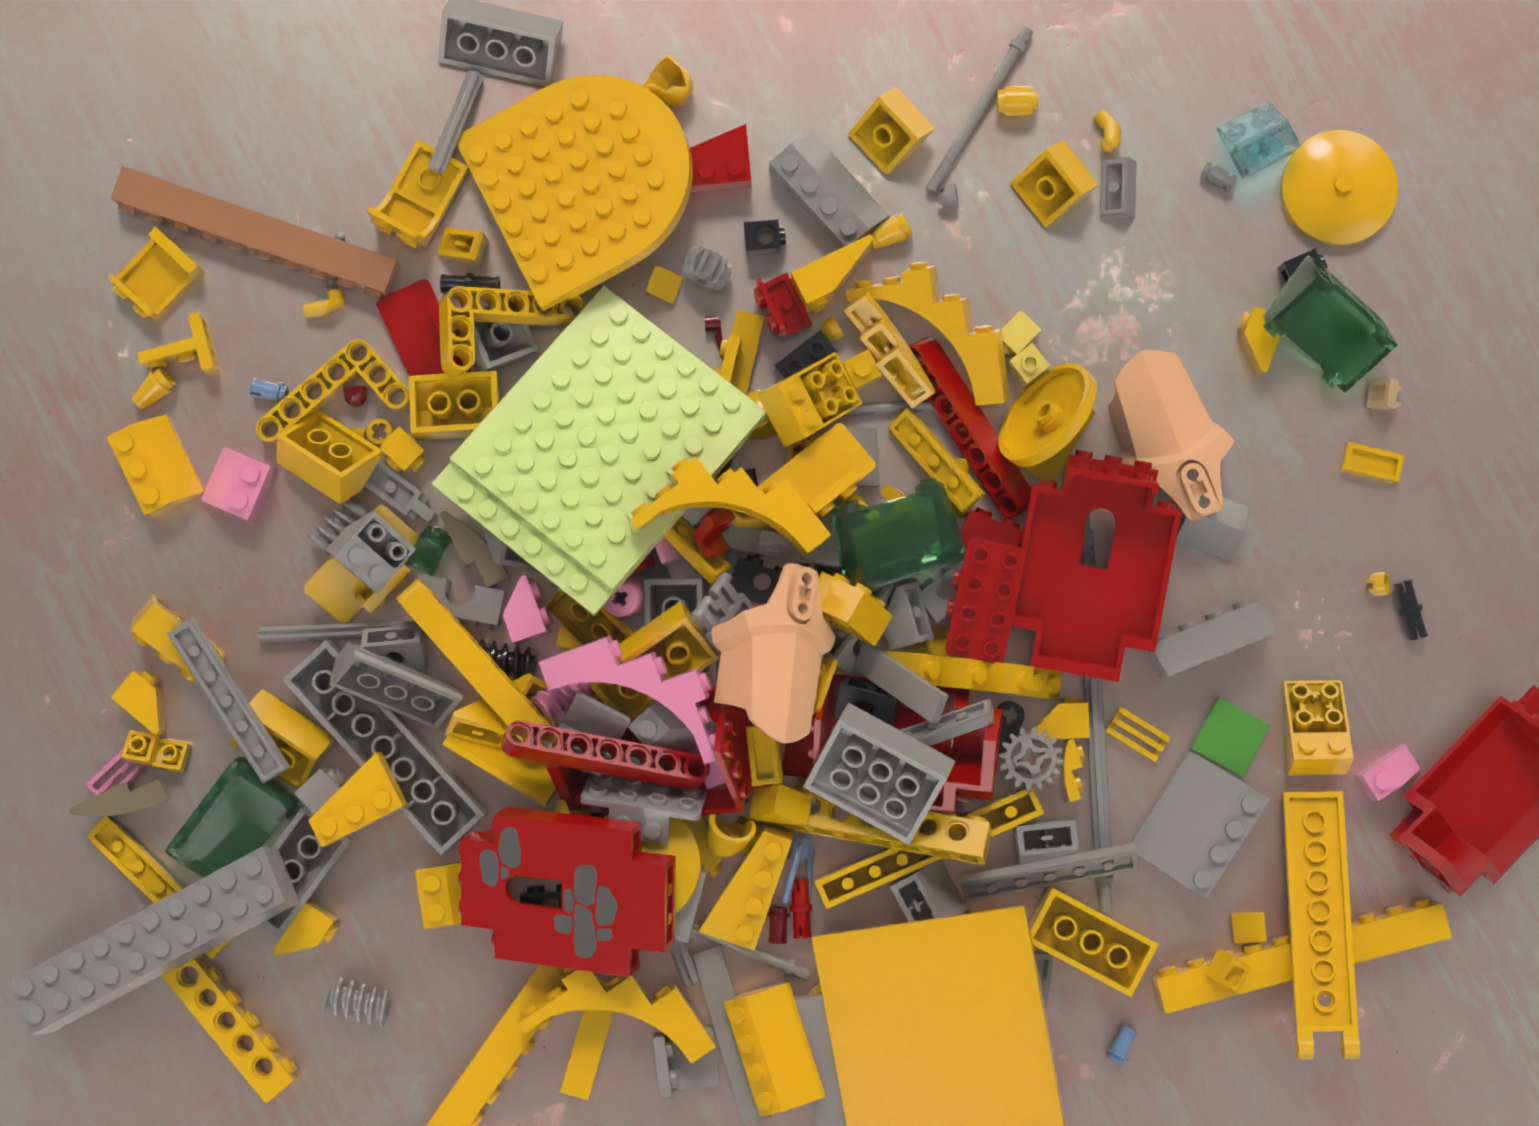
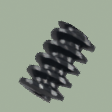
(513, 661)

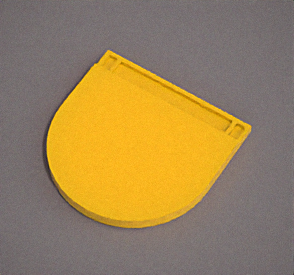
(581, 180)

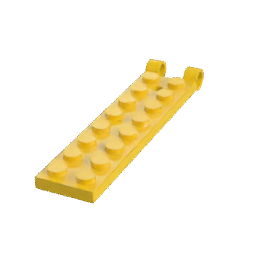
(1320, 920)

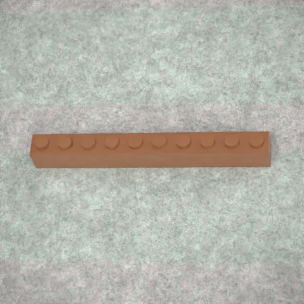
(256, 232)

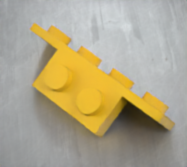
(741, 350)

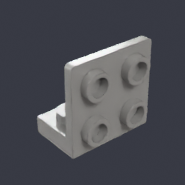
(595, 718)
(677, 1072)

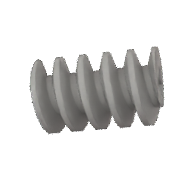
(351, 512)
(359, 1002)

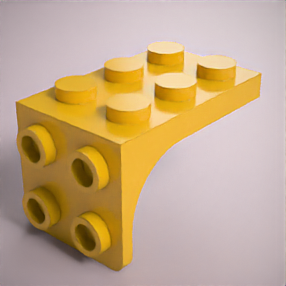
(418, 198)

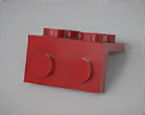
(783, 305)

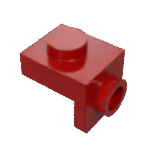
(709, 533)

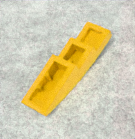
(890, 349)

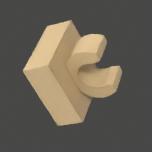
(1383, 393)

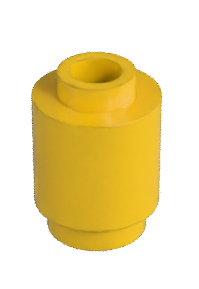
(1017, 100)

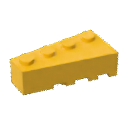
(746, 898)

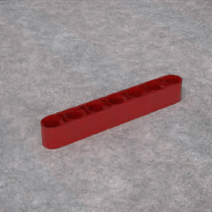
(972, 430)
(592, 761)

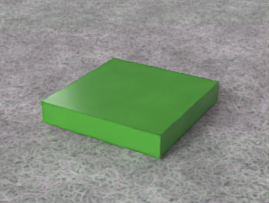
(1230, 737)

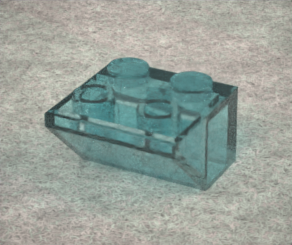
(1258, 139)

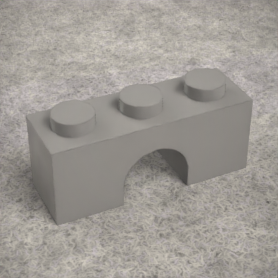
(484, 608)

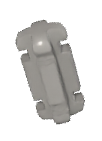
(1218, 176)

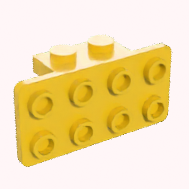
(826, 469)
(343, 592)

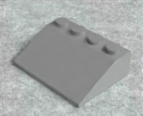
(879, 773)
(1198, 824)

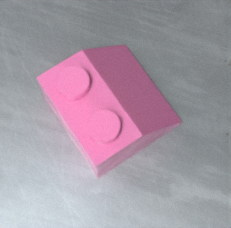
(239, 484)

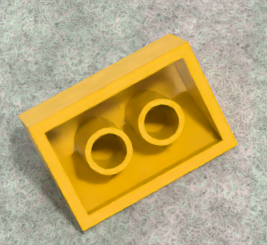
(451, 405)
(327, 456)
(155, 465)
(297, 738)

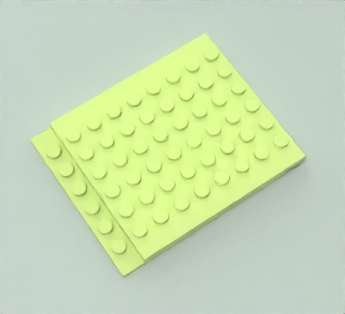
(590, 443)

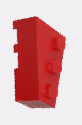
(722, 163)

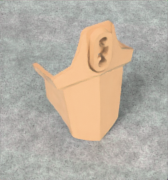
(1167, 425)
(775, 656)

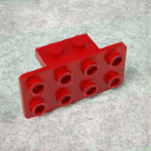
(415, 327)
(984, 600)

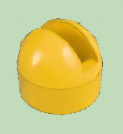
(831, 329)
(1380, 582)

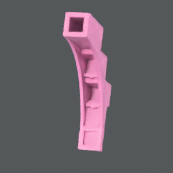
(601, 663)

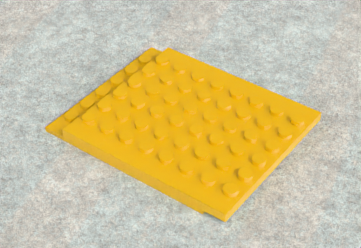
(940, 1023)

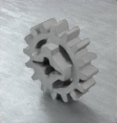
(1043, 757)

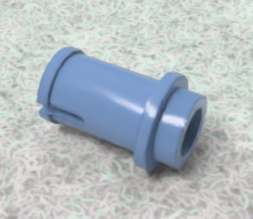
(268, 390)
(1122, 1045)

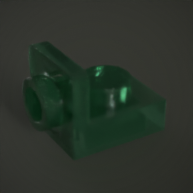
(430, 549)

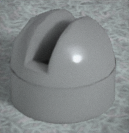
(948, 196)

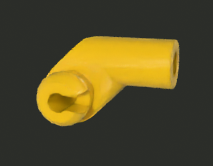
(1111, 129)
(325, 306)

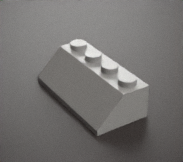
(500, 41)
(827, 190)
(1211, 638)
(394, 685)
(305, 863)

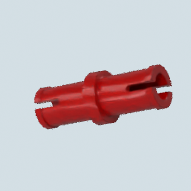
(801, 908)

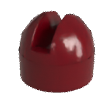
(355, 395)

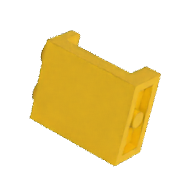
(156, 276)

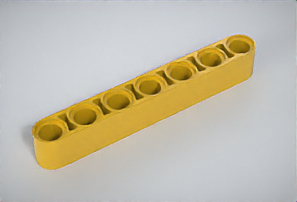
(468, 655)

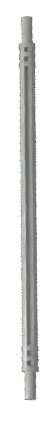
(1097, 753)

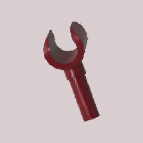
(713, 323)

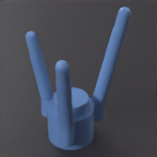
(798, 851)

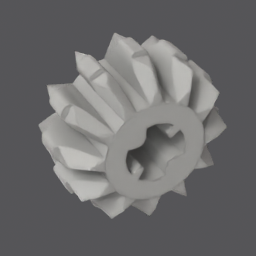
(706, 268)

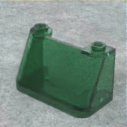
(1329, 324)
(897, 536)
(232, 819)

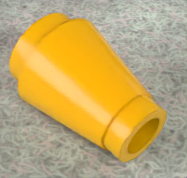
(891, 232)
(154, 387)

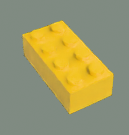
(1091, 941)

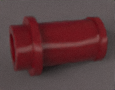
(778, 924)

